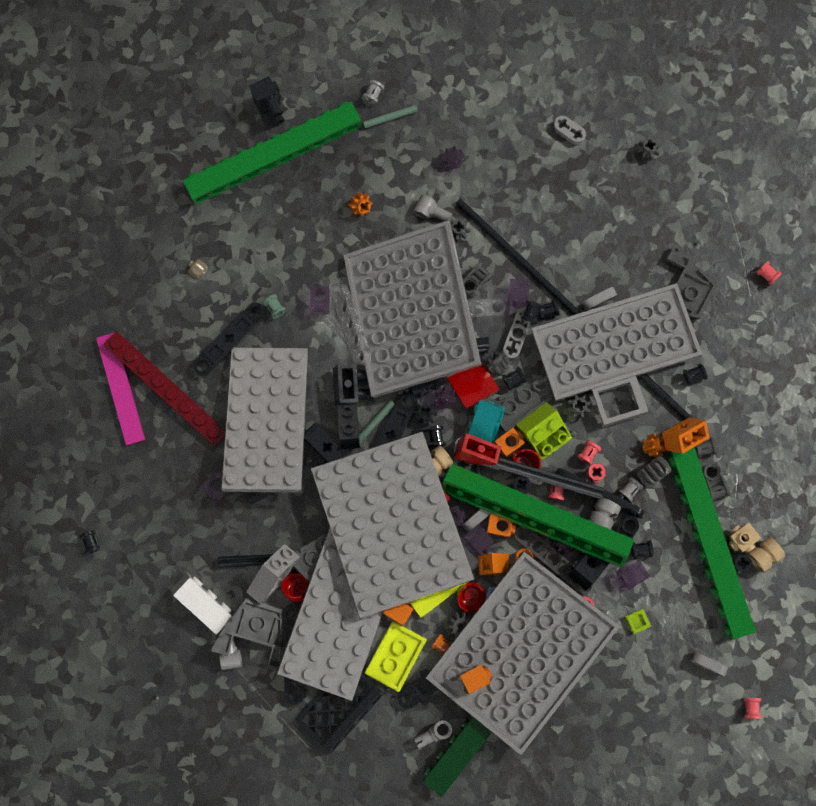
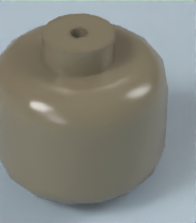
(197, 268)

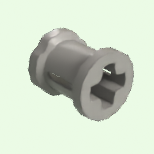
(377, 87)
(630, 489)

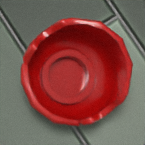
(527, 457)
(294, 587)
(470, 597)

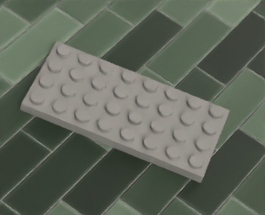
(616, 342)
(265, 420)
(328, 635)

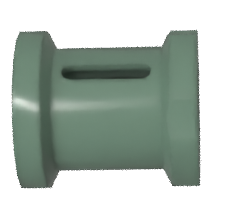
(274, 306)

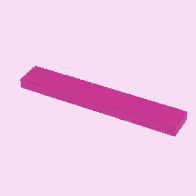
(121, 394)

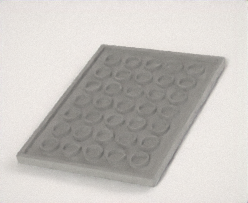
(412, 309)
(392, 525)
(535, 643)

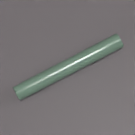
(390, 116)
(376, 420)

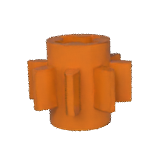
(360, 204)
(654, 445)

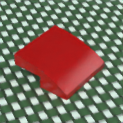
(473, 385)

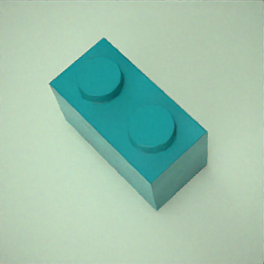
(486, 420)

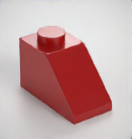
(477, 451)

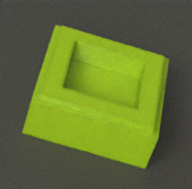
(637, 621)

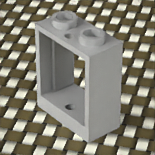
(637, 397)
(272, 573)

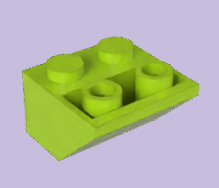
(544, 430)

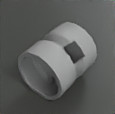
(604, 512)

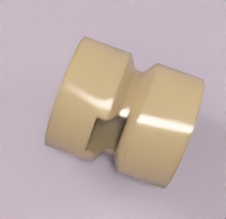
(441, 460)
(768, 552)

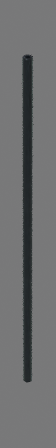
(560, 297)

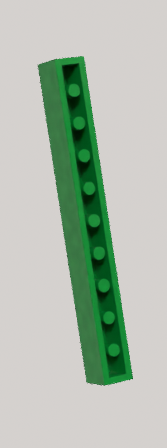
(272, 153)
(537, 515)
(712, 544)

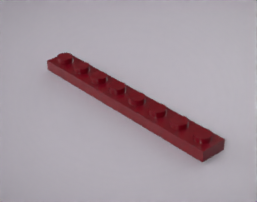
(165, 389)

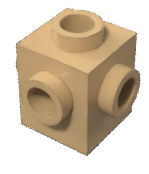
(749, 536)

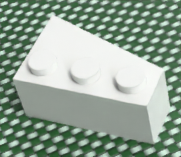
(201, 602)

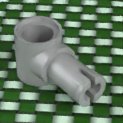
(427, 208)
(233, 659)
(432, 735)

